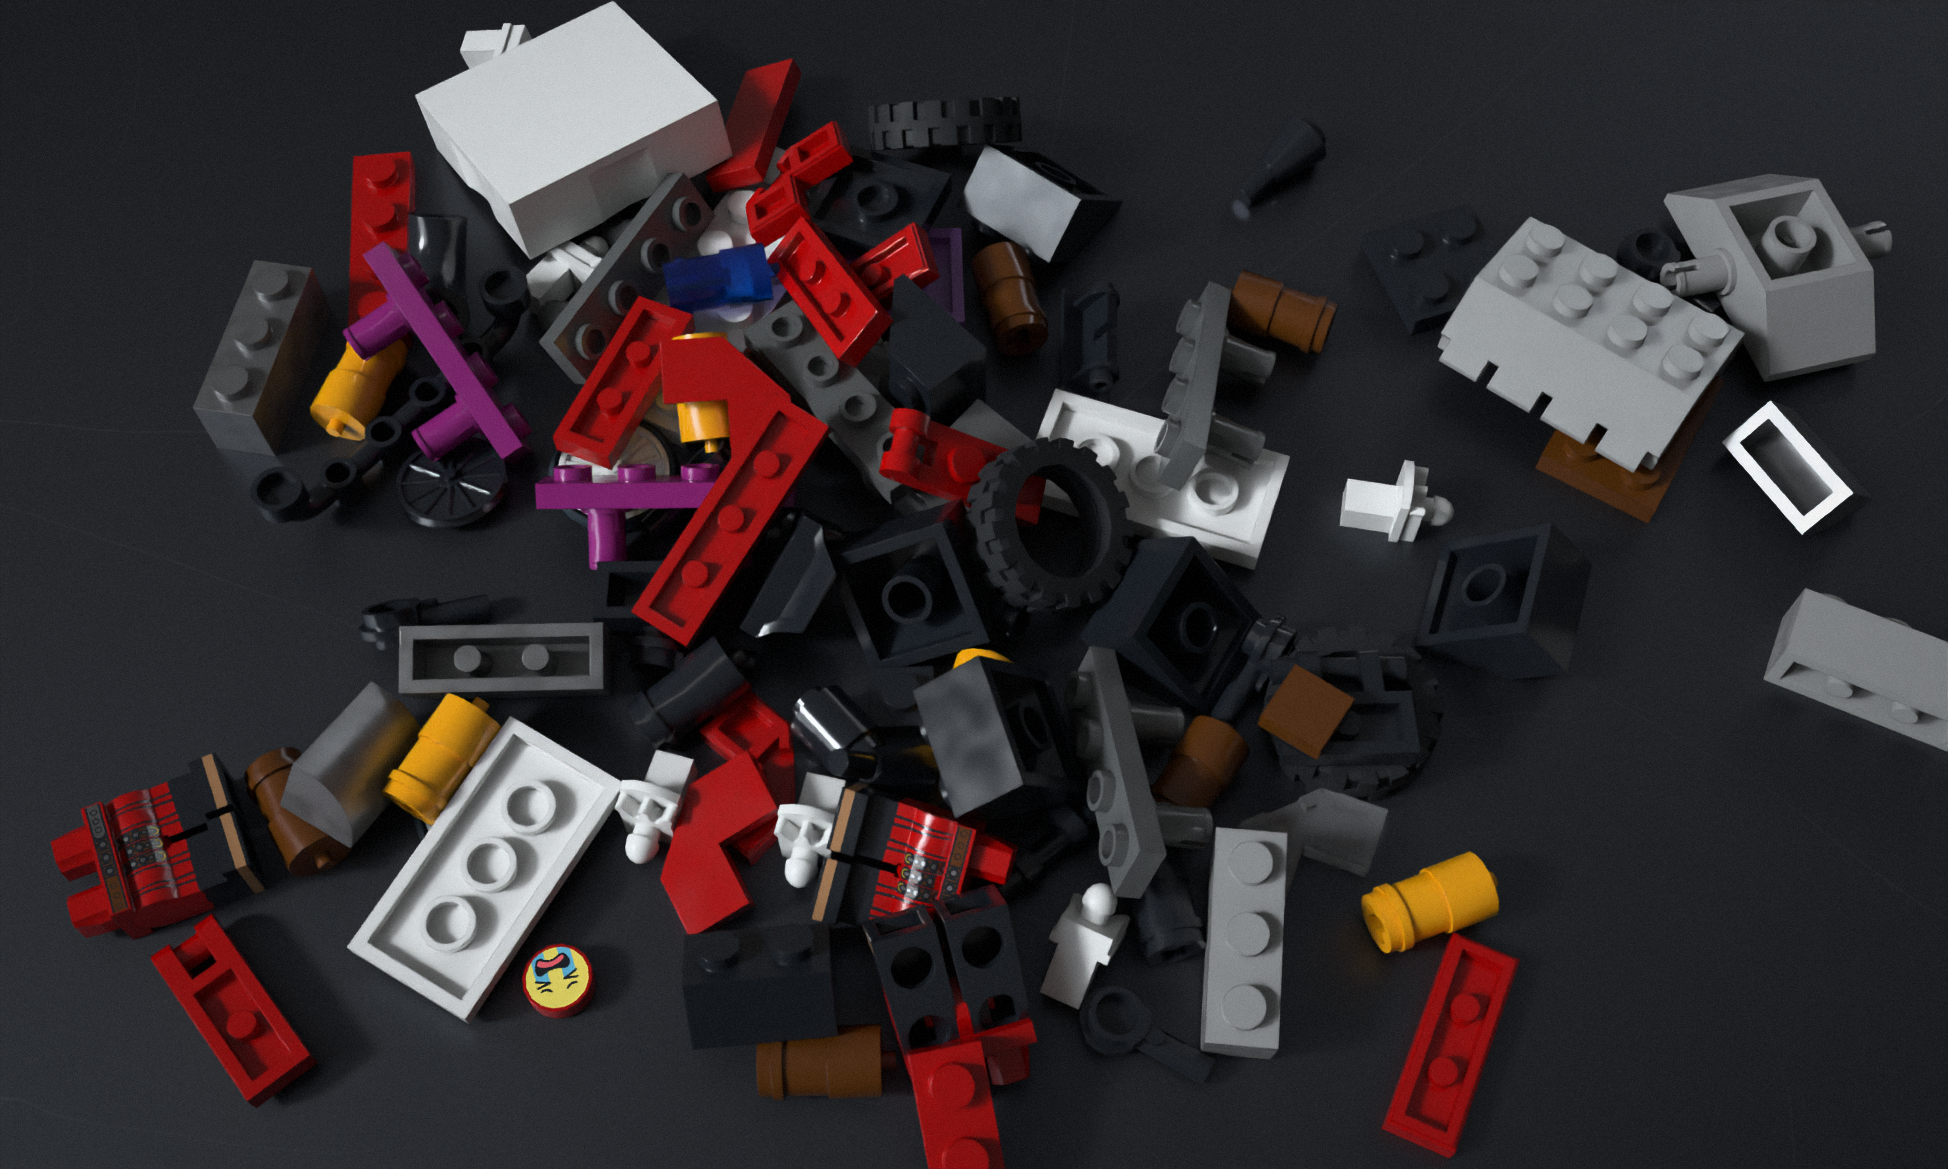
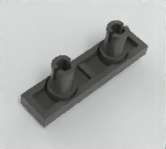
(631, 268)
(830, 392)
(1189, 399)
(1118, 790)

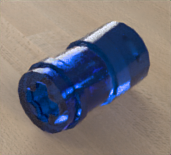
(722, 279)

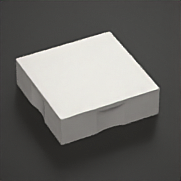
(574, 126)

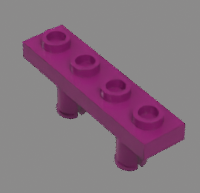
(437, 327)
(610, 496)

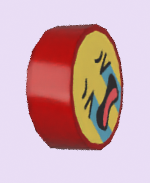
(559, 981)

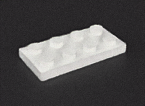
(1217, 505)
(487, 869)

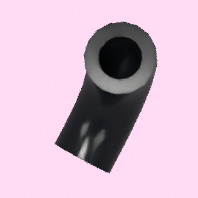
(441, 249)

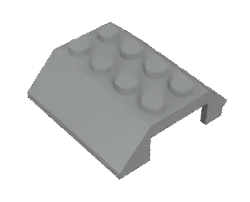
(1589, 339)

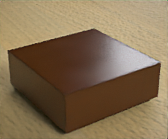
(1306, 711)

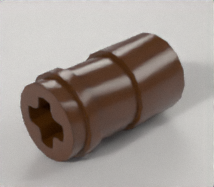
(1010, 298)
(1280, 312)
(1201, 764)
(300, 844)
(826, 1066)

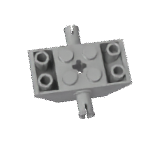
(1781, 270)

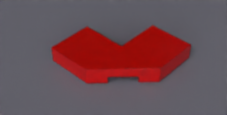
(801, 167)
(716, 372)
(765, 733)
(698, 866)

